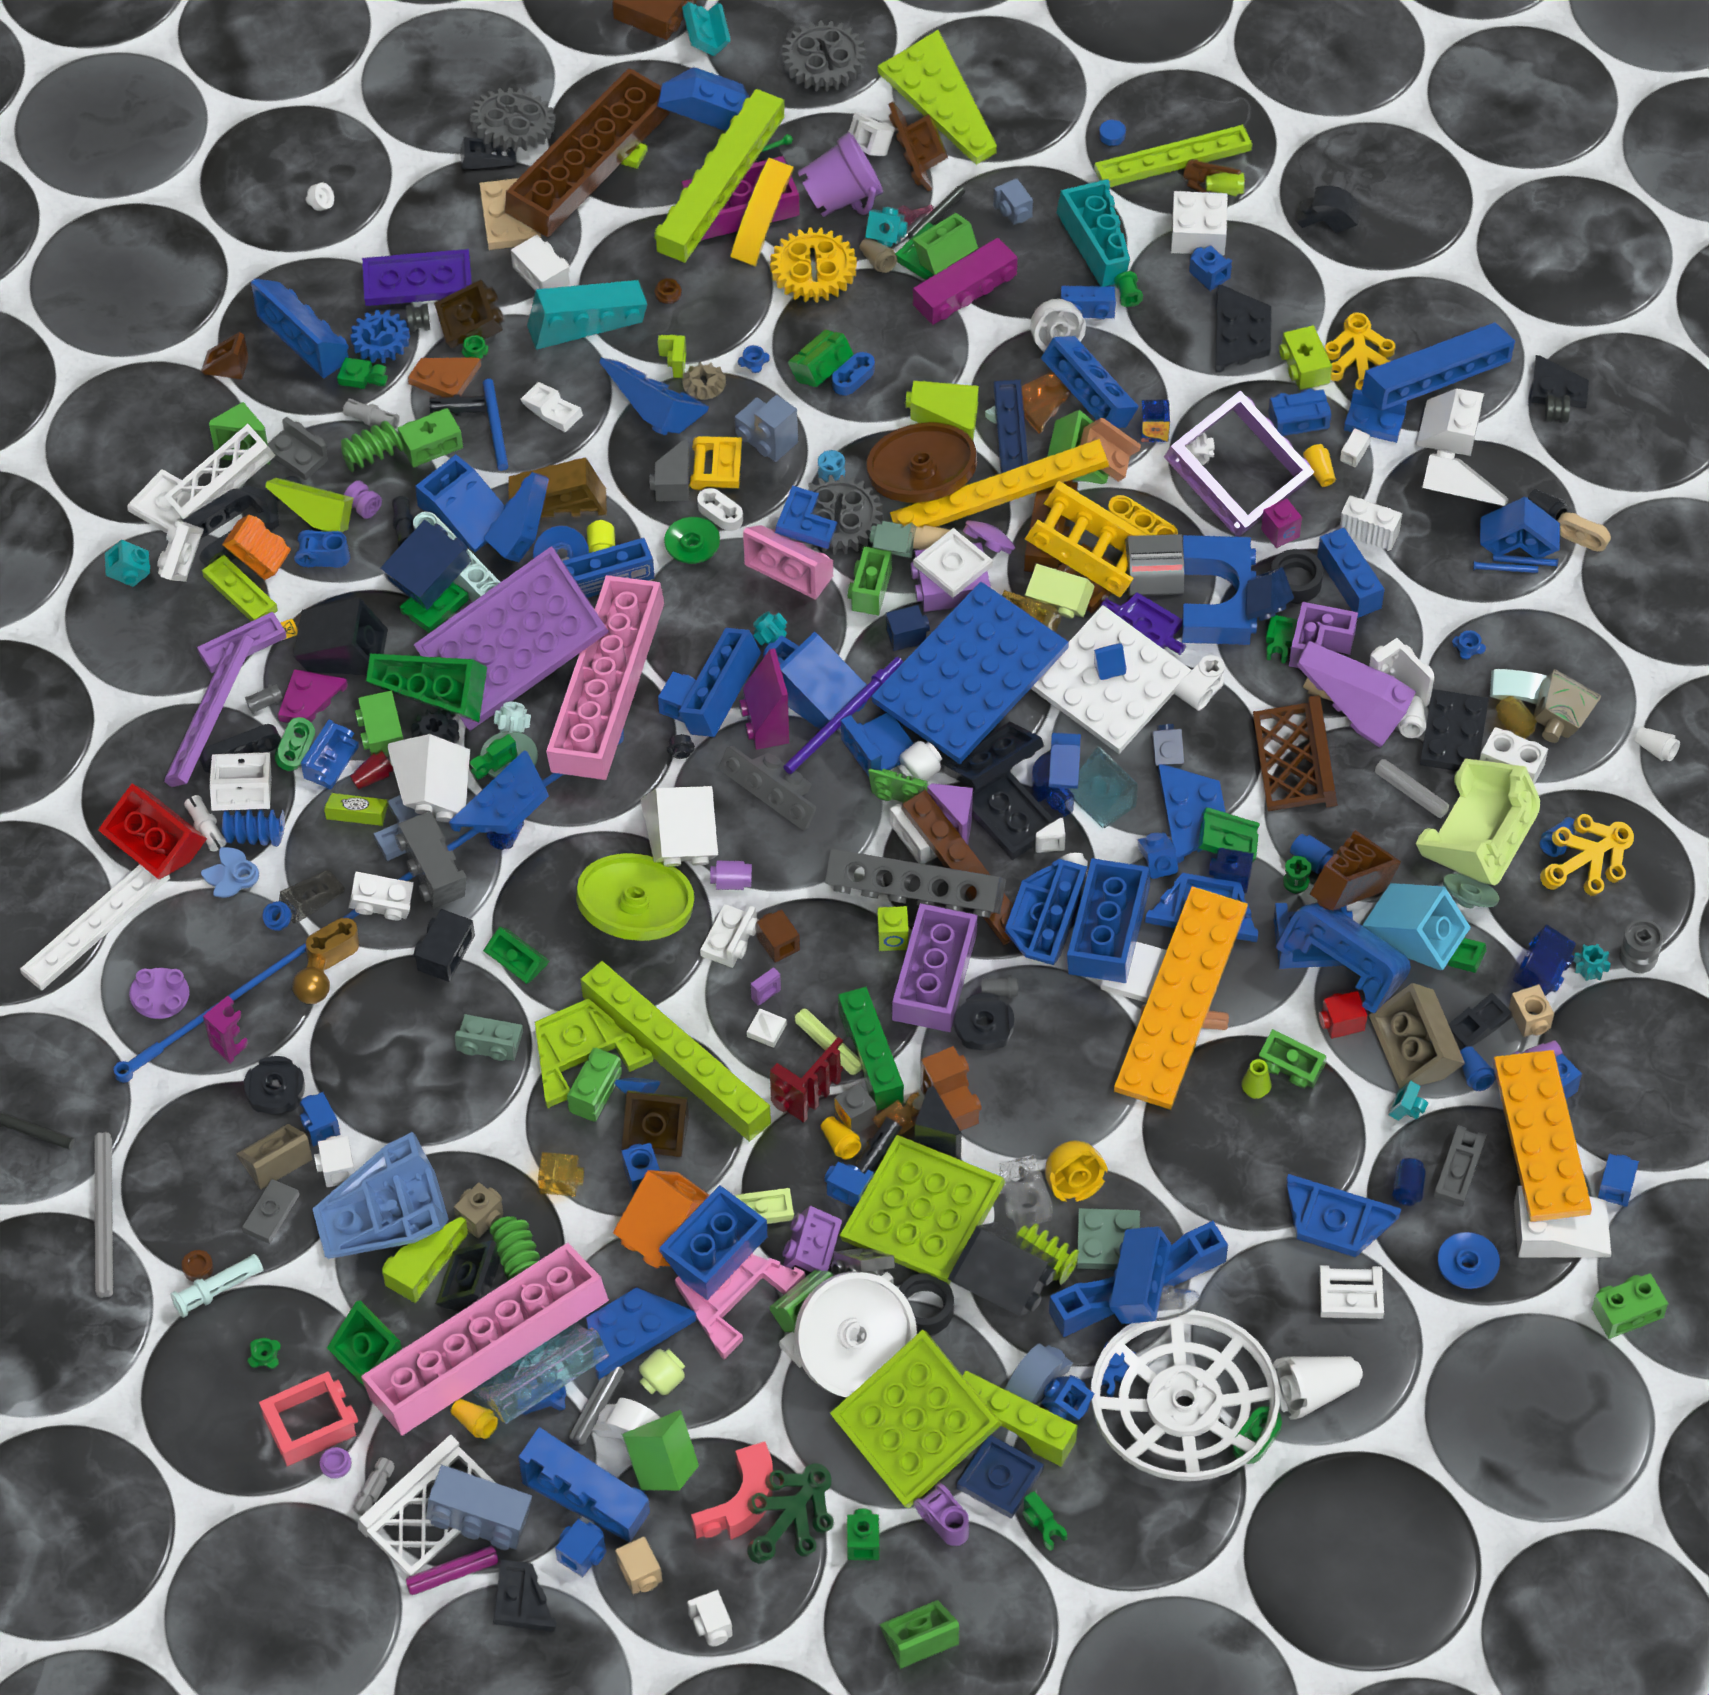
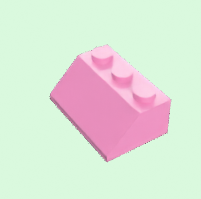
(786, 560)

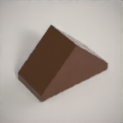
(227, 358)

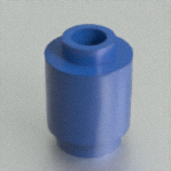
(1313, 850)

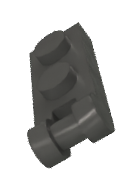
(1460, 1166)

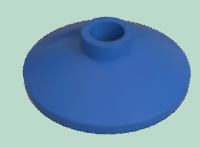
(561, 538)
(1471, 1249)

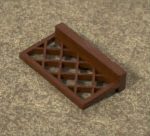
(1318, 746)

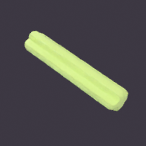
(825, 1038)

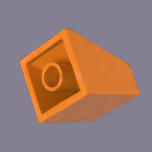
(656, 1212)

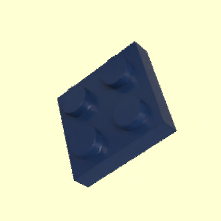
(1000, 1476)

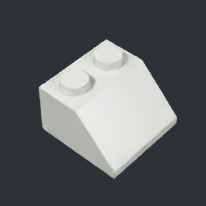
(1451, 421)

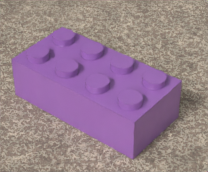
(934, 967)

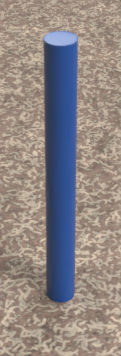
(495, 424)

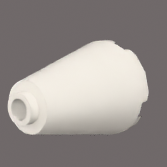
(1314, 1381)

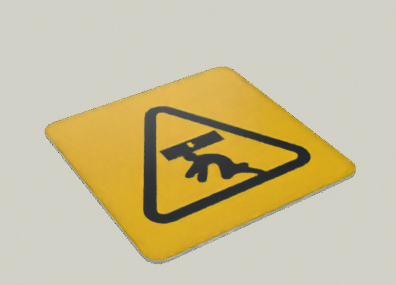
(290, 628)

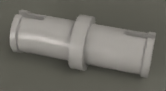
(369, 413)

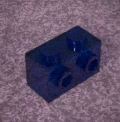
(1545, 960)

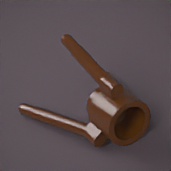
(1197, 171)

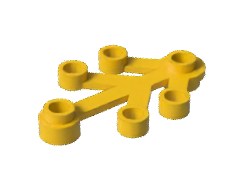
(1358, 328)
(1591, 852)

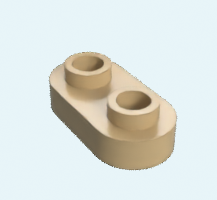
(1583, 532)

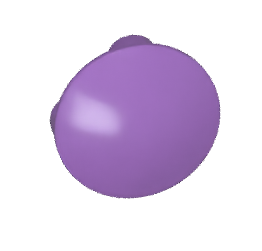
(994, 537)
(159, 992)

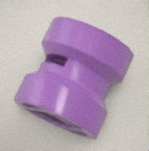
(364, 501)

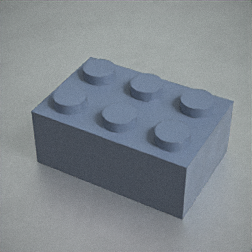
(478, 1508)

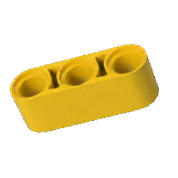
(1140, 516)

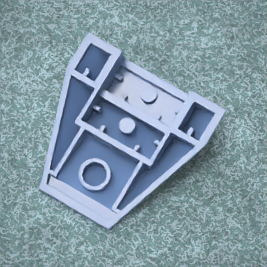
(383, 1203)

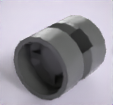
(1641, 946)

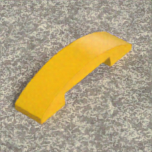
(761, 211)

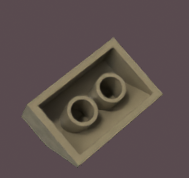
(1416, 1037)

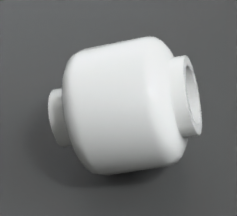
(920, 761)

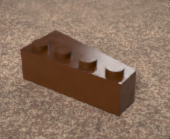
(1354, 873)

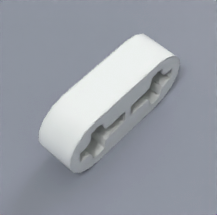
(722, 506)

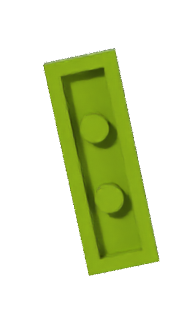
(239, 589)

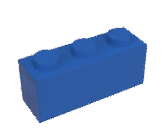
(1350, 572)
(1140, 1275)

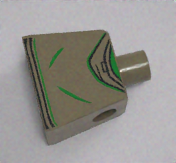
(1563, 706)

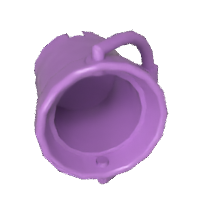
(842, 178)

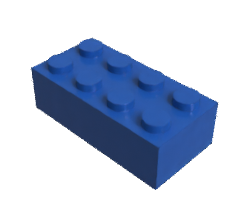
(1108, 920)

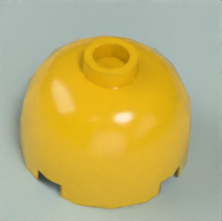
(1075, 1170)

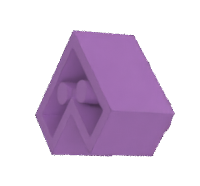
(1323, 626)

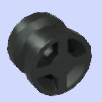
(418, 317)
(1557, 408)

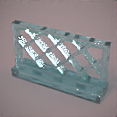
(553, 1371)

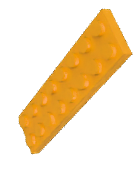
(1181, 998)

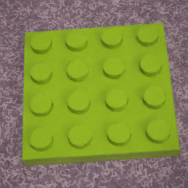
(922, 1207)
(915, 1418)

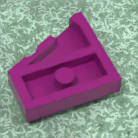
(309, 694)

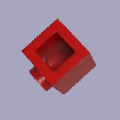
(1343, 1014)

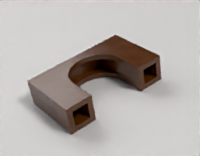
(652, 16)

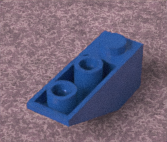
(519, 522)

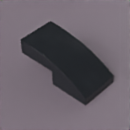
(1480, 1021)

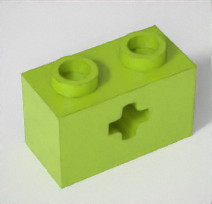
(1305, 358)

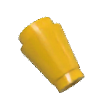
(1321, 464)
(841, 1138)
(475, 1418)

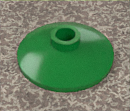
(692, 532)

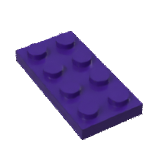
(415, 276)

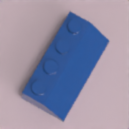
(299, 326)

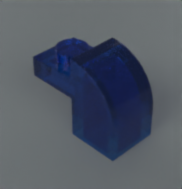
(1057, 798)

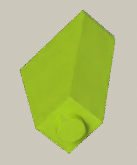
(944, 404)

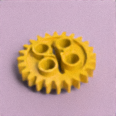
(833, 261)

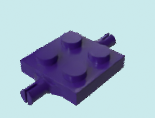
(1150, 620)

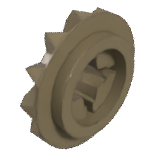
(695, 388)

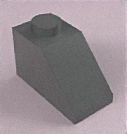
(672, 474)

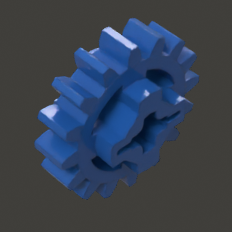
(380, 336)

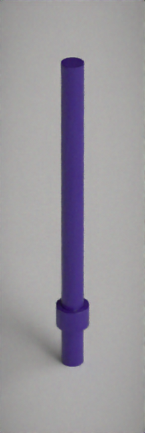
(835, 723)

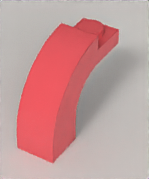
(753, 1465)

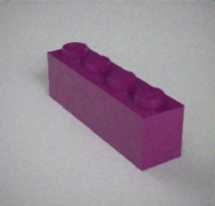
(965, 281)

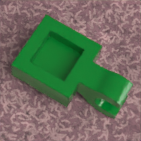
(360, 372)
(1039, 1515)

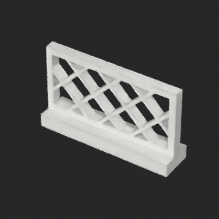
(405, 1493)

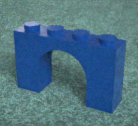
(1230, 560)

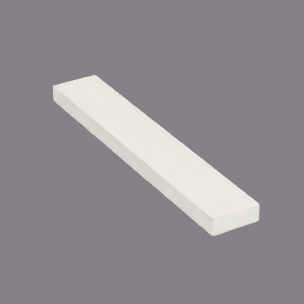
(91, 927)

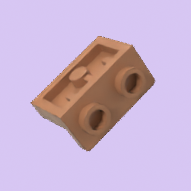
(1116, 445)

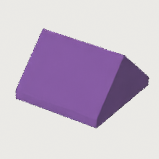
(955, 804)

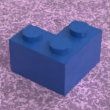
(1521, 526)

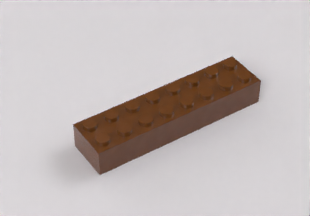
(586, 153)

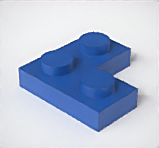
(800, 523)

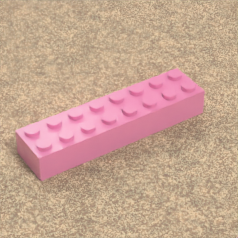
(605, 679)
(484, 1338)

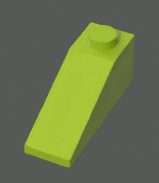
(316, 506)
(420, 1262)

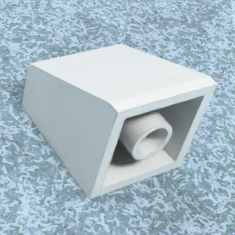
(431, 775)
(681, 824)

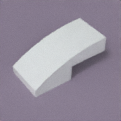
(550, 407)

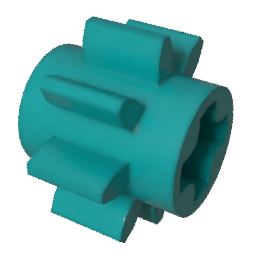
(769, 627)
(1592, 962)

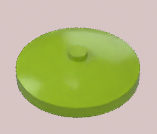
(634, 897)

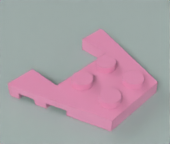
(711, 1311)

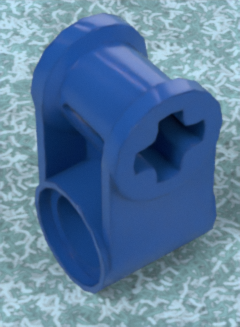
(323, 549)

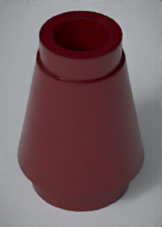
(372, 770)

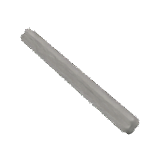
(103, 1215)

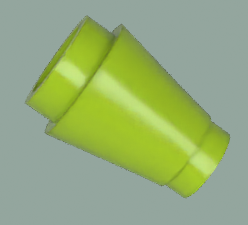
(1225, 183)
(1257, 1080)

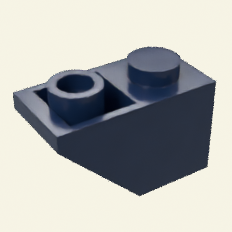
(1268, 594)

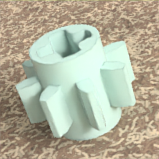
(512, 717)

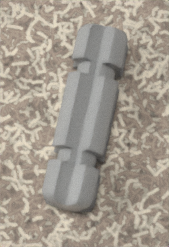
(373, 1485)

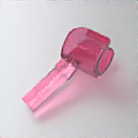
(910, 215)

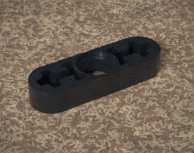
(257, 740)

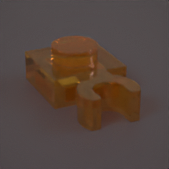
(899, 1114)

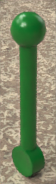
(787, 139)

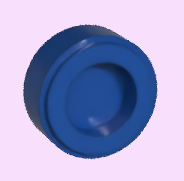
(1112, 132)

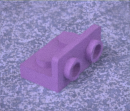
(812, 1240)

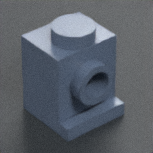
(1013, 201)

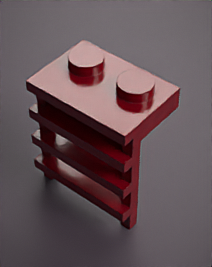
(799, 1094)

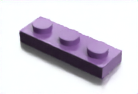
(264, 631)

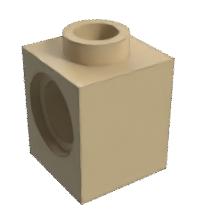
(1535, 1001)
(639, 1566)

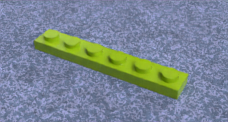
(1173, 156)

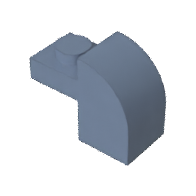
(1037, 1371)

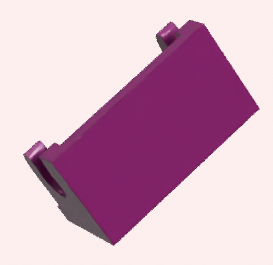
(222, 1028)

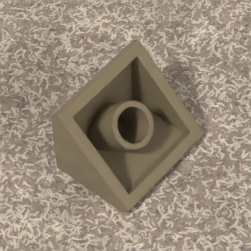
(276, 1155)

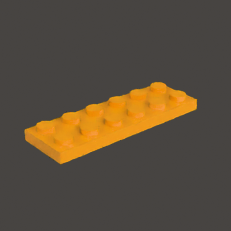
(1542, 1136)

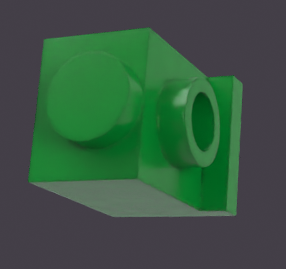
(863, 1544)

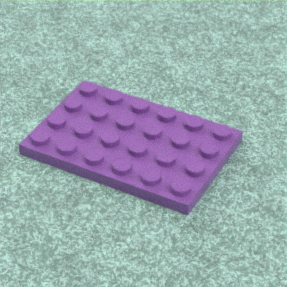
(519, 630)

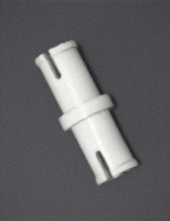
(205, 822)

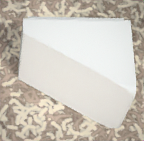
(1051, 837)

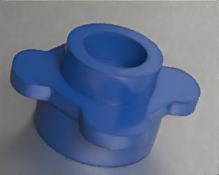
(753, 358)
(1469, 638)

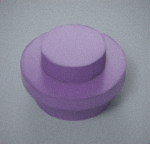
(335, 1463)

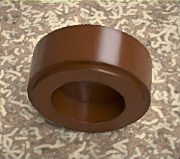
(197, 1265)

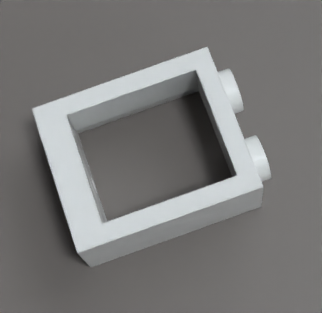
(252, 776)

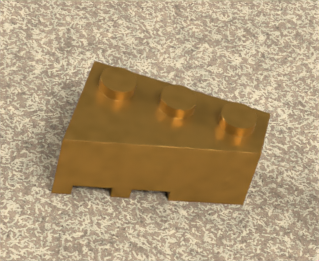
(570, 488)

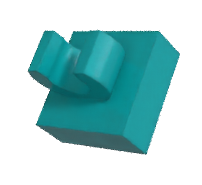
(1407, 1102)

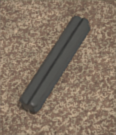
(593, 1407)

